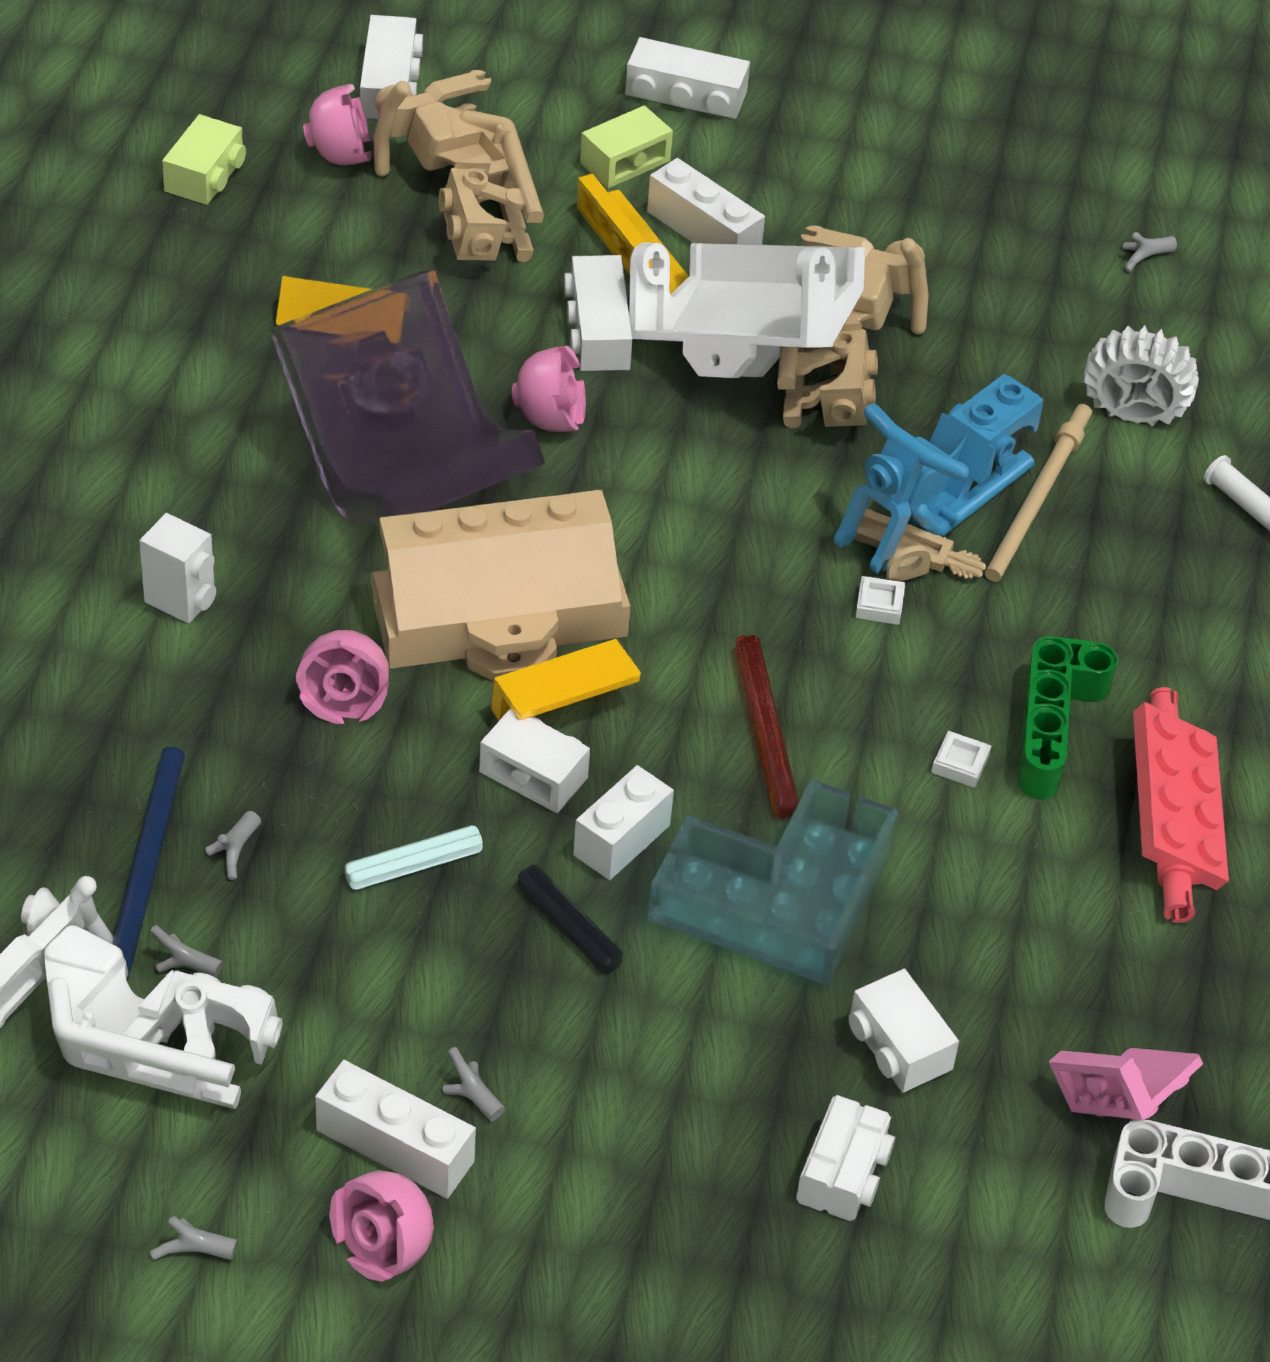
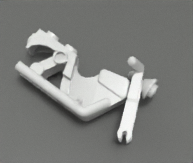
(111, 1028)

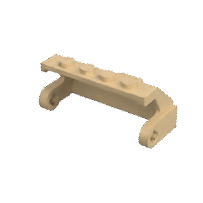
(499, 583)

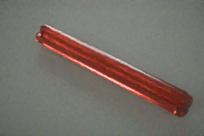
(767, 726)

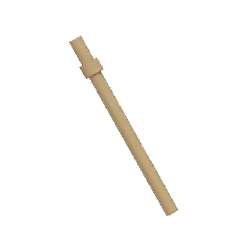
(1067, 441)

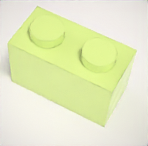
(626, 146)
(203, 159)

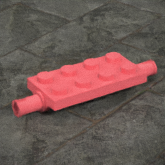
(1179, 802)

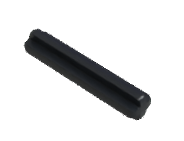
(570, 919)

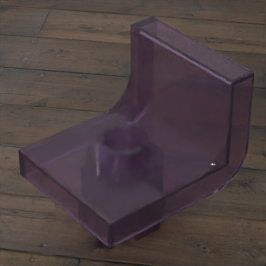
(394, 404)

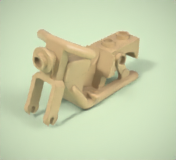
(485, 160)
(845, 396)

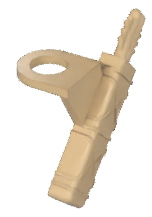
(917, 551)

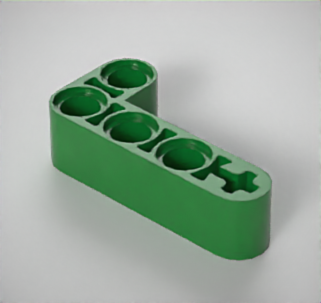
(1056, 673)

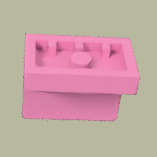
(1123, 1084)

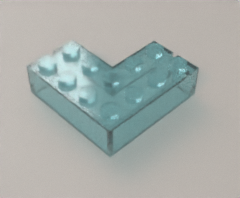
(784, 901)

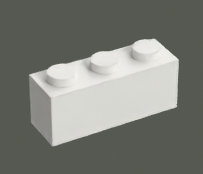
(389, 58)
(687, 78)
(701, 207)
(598, 313)
(395, 1129)

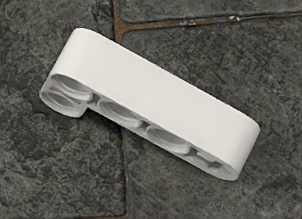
(1164, 1171)

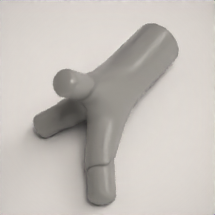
(1147, 247)
(234, 841)
(184, 955)
(473, 1087)
(195, 1240)

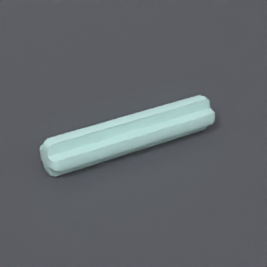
(413, 857)

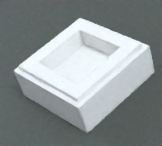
(880, 600)
(961, 759)

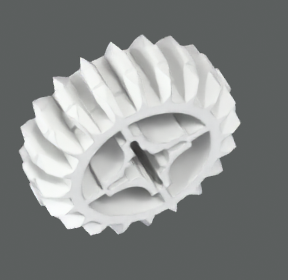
(1141, 376)

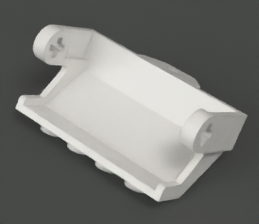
(744, 302)

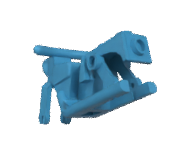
(932, 480)

